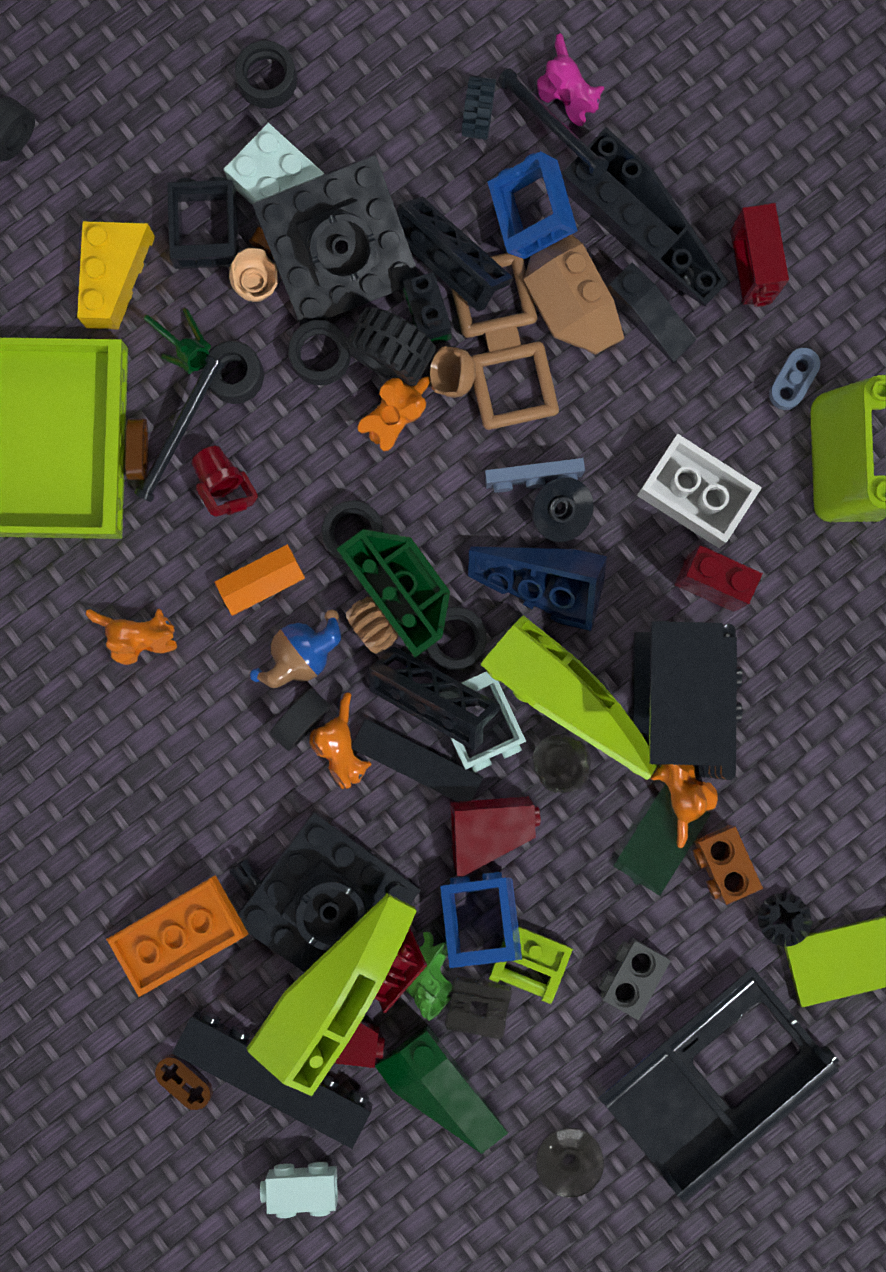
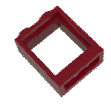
(759, 254)

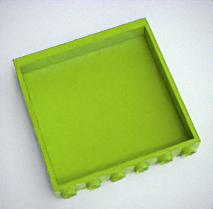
(62, 437)

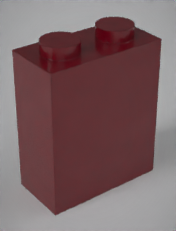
(718, 579)

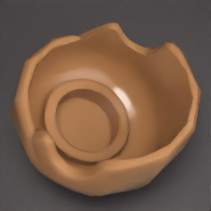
(452, 372)

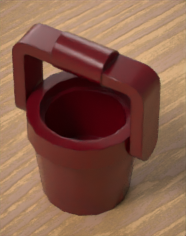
(218, 479)

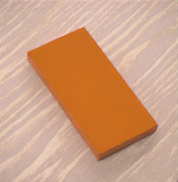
(177, 936)

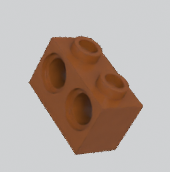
(734, 860)

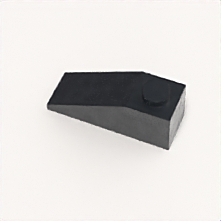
(650, 312)

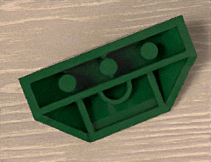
(400, 585)

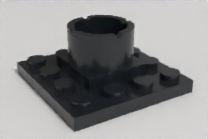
(309, 221)
(316, 872)

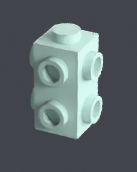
(300, 1190)

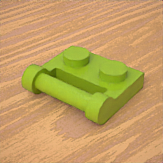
(540, 955)

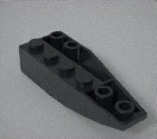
(643, 217)

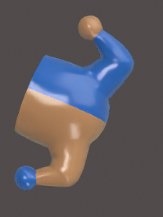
(300, 652)

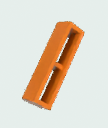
(259, 580)

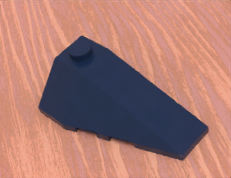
(554, 580)

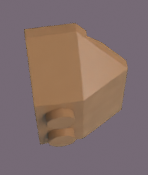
(573, 296)

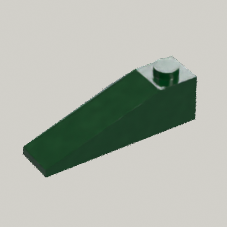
(435, 1084)

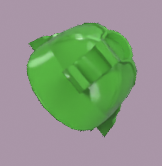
(431, 987)

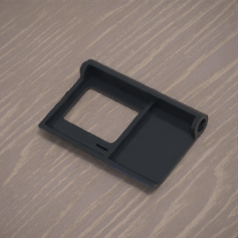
(681, 1116)

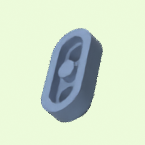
(794, 380)

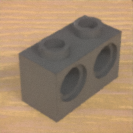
(642, 981)

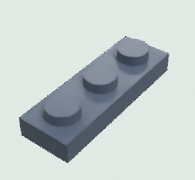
(533, 475)

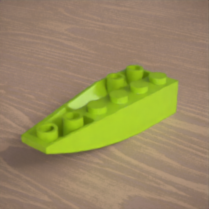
(331, 998)

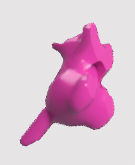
(566, 83)

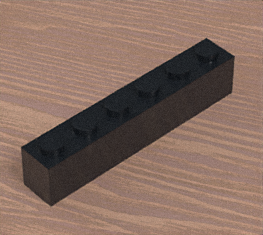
(225, 1055)

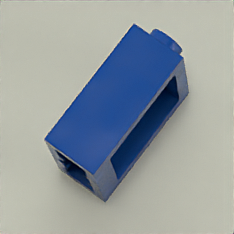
(545, 232)
(509, 917)

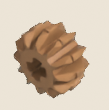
(371, 625)

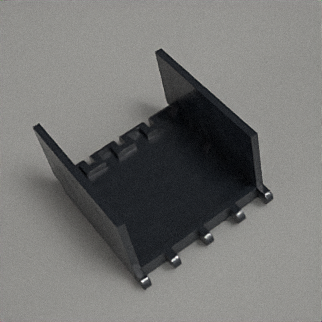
(688, 695)

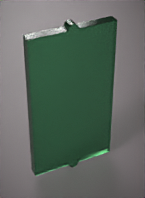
(653, 850)

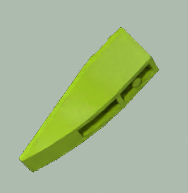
(566, 692)

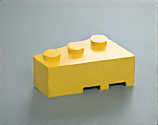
(108, 270)

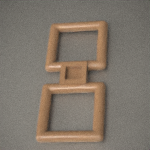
(505, 346)

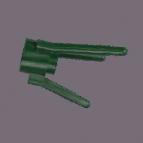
(190, 352)

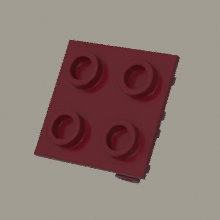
(403, 972)

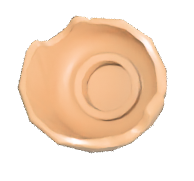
(253, 275)

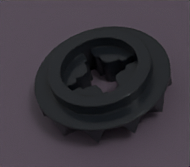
(781, 934)

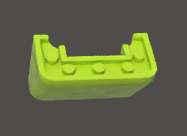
(844, 453)

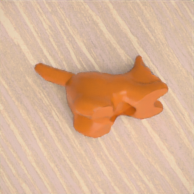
(398, 407)
(130, 638)
(334, 743)
(688, 795)

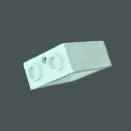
(508, 747)

